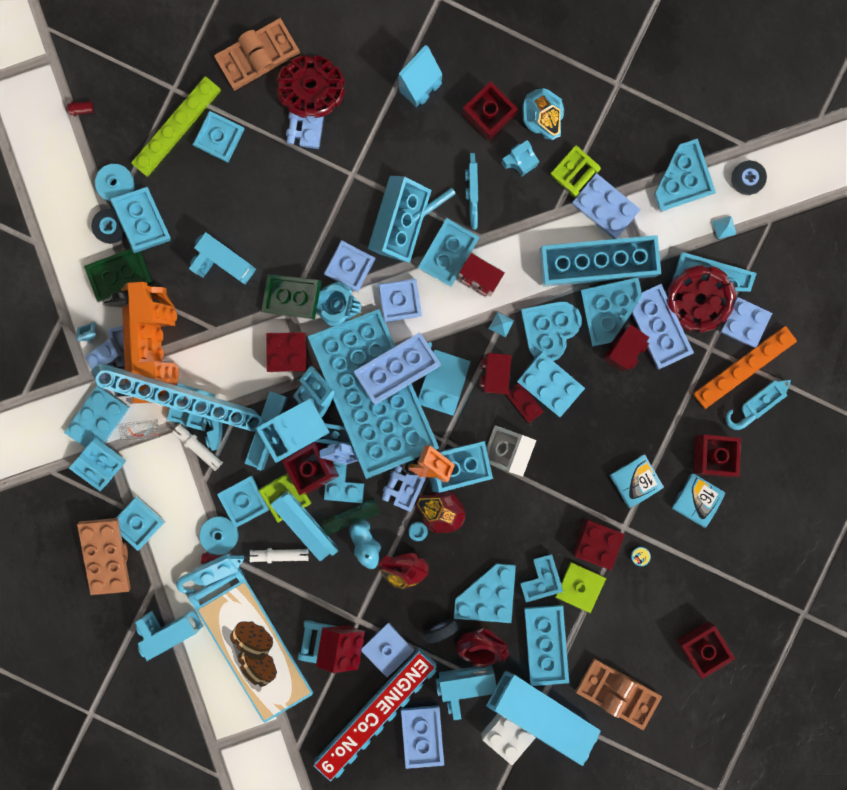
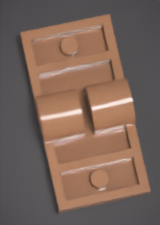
(257, 53)
(104, 556)
(618, 694)

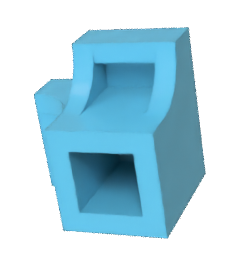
(521, 158)

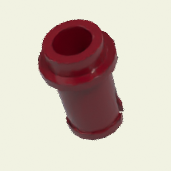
(80, 108)
(206, 557)

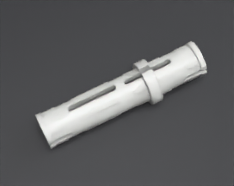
(197, 447)
(279, 555)

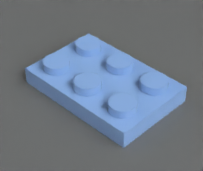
(606, 206)
(422, 737)

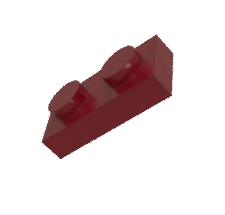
(524, 402)

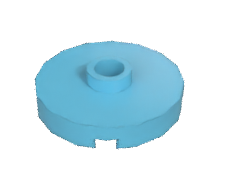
(112, 172)
(225, 528)

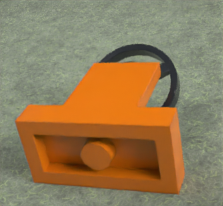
(430, 465)

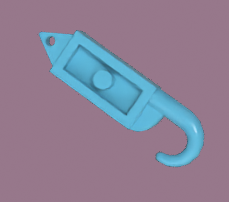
(472, 191)
(760, 403)
(210, 572)

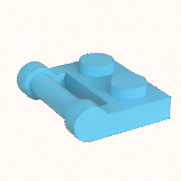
(309, 625)

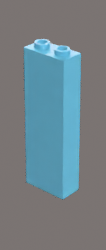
(543, 718)

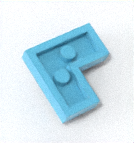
(343, 491)
(546, 584)

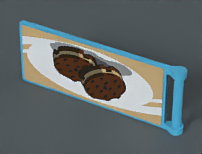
(252, 647)

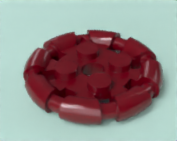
(310, 96)
(712, 298)

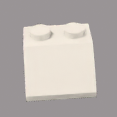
(509, 450)

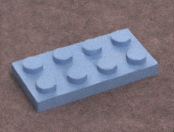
(666, 335)
(397, 368)

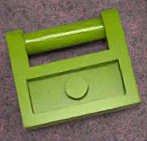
(569, 168)

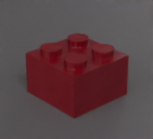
(489, 111)
(480, 275)
(626, 348)
(287, 352)
(496, 373)
(717, 456)
(309, 470)
(598, 544)
(340, 648)
(705, 649)

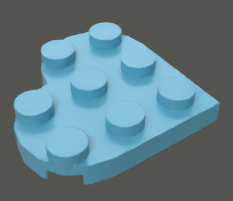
(549, 328)

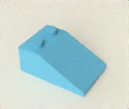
(420, 77)
(444, 384)
(470, 467)

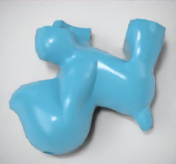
(366, 547)

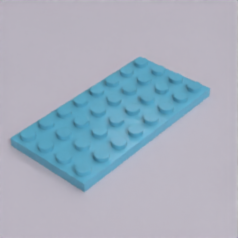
(382, 433)

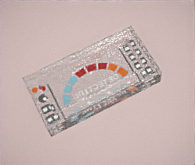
(139, 430)

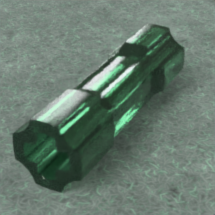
(363, 511)

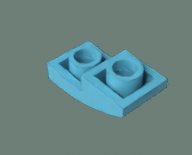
(214, 437)

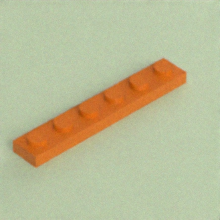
(744, 367)

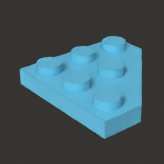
(685, 178)
(609, 308)
(489, 596)

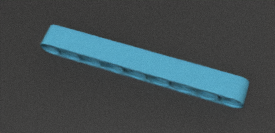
(171, 395)

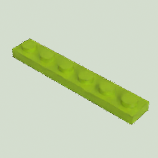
(176, 126)

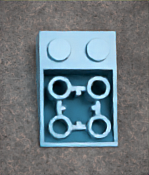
(292, 430)

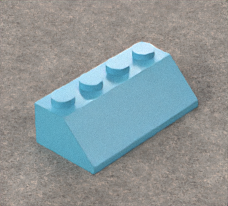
(393, 230)

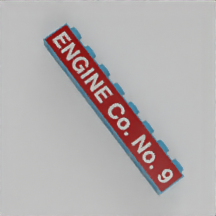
(375, 714)

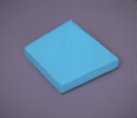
(724, 227)
(501, 324)
(86, 332)

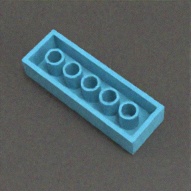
(600, 261)

